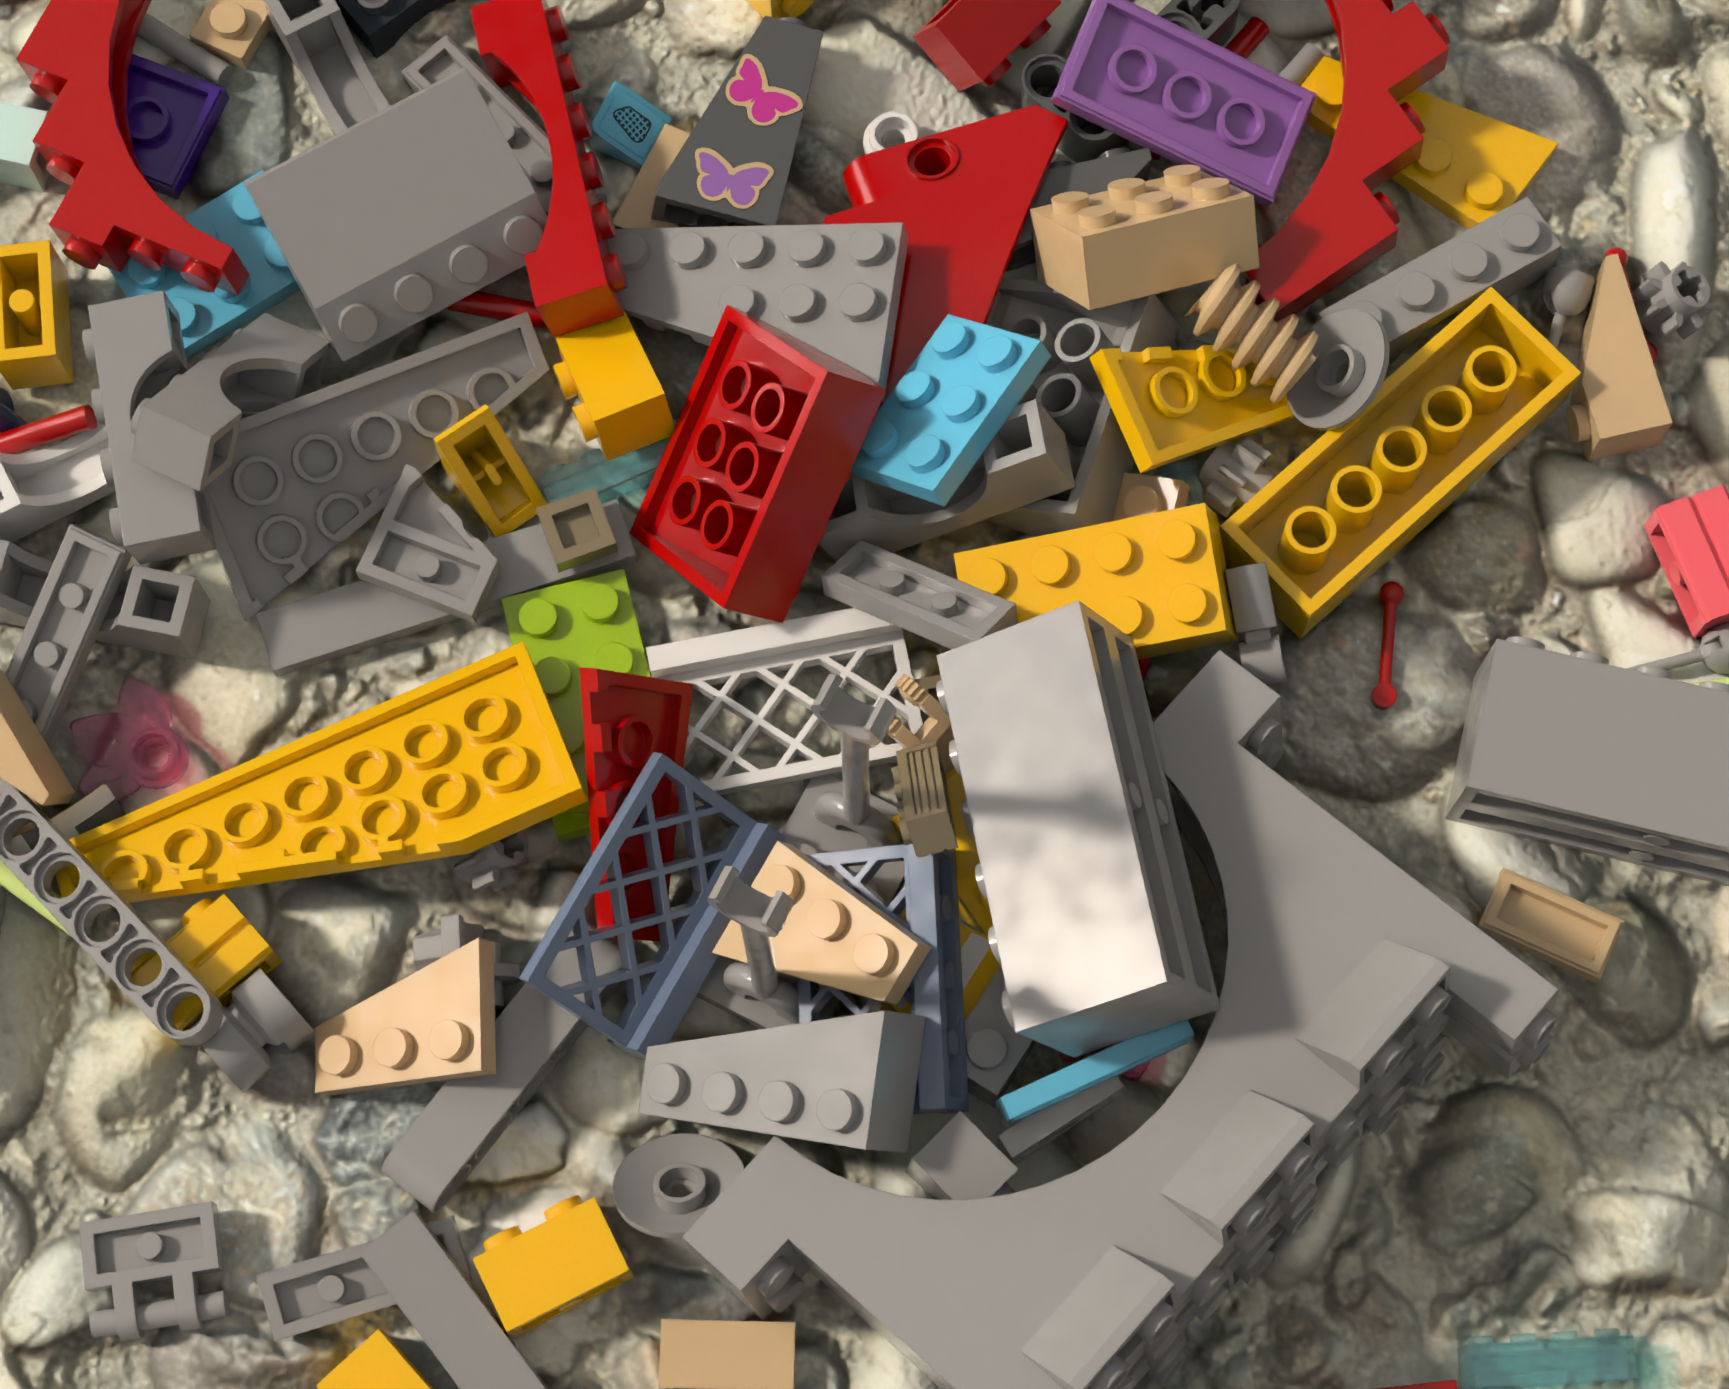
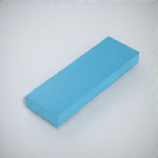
(1092, 1071)

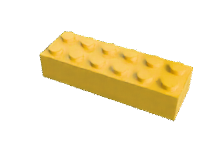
(1400, 462)

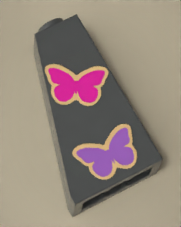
(746, 138)

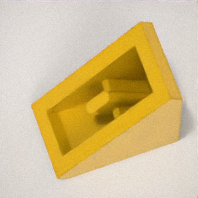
(489, 472)

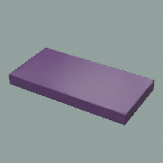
(1183, 97)

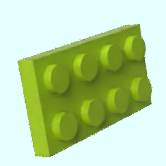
(571, 628)

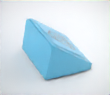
(627, 126)

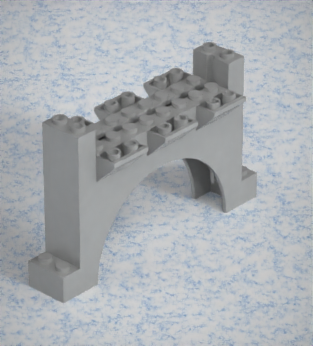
(1323, 1023)

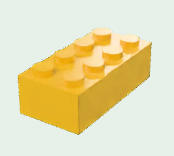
(1145, 574)

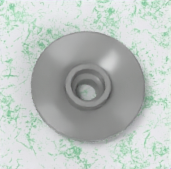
(1345, 373)
(673, 1182)

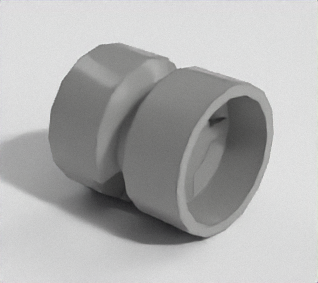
(254, 1029)

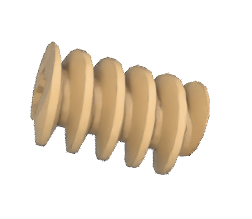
(1254, 332)

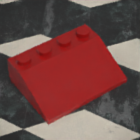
(755, 465)

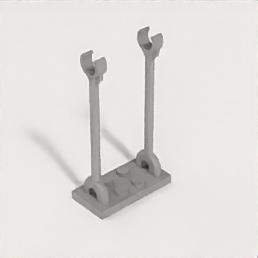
(826, 819)

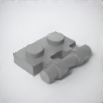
(151, 1249)

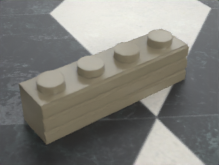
(923, 800)

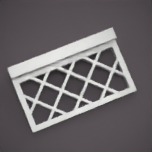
(776, 649)

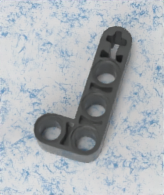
(1046, 69)

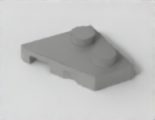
(428, 552)

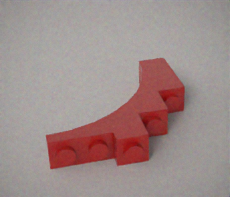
(110, 212)
(1340, 220)

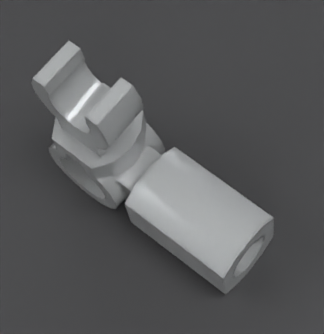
(1254, 616)

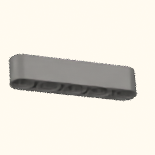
(476, 1110)

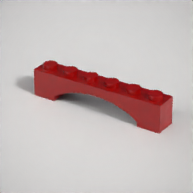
(572, 270)

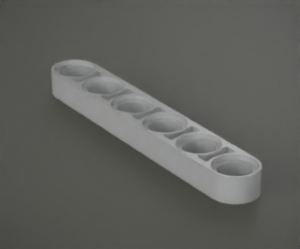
(82, 906)

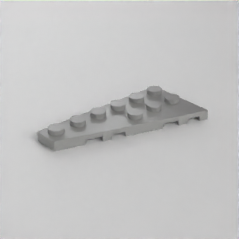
(812, 281)
(333, 457)

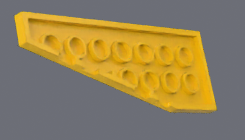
(376, 790)

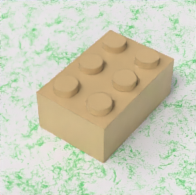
(1143, 236)

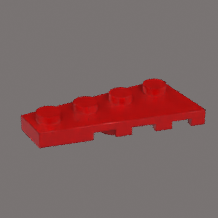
(623, 725)

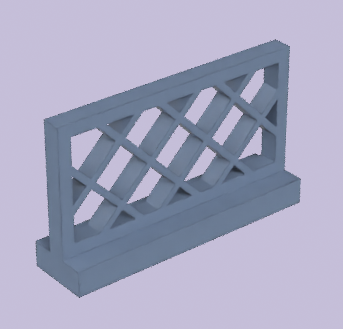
(686, 948)
(937, 987)

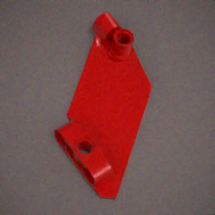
(963, 212)

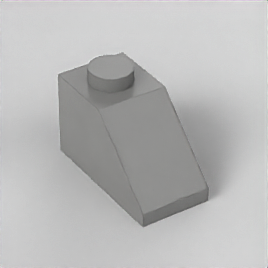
(961, 1164)

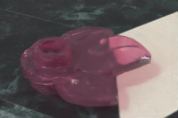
(124, 741)

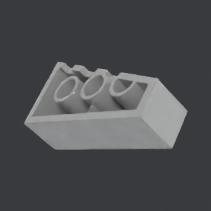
(809, 1081)

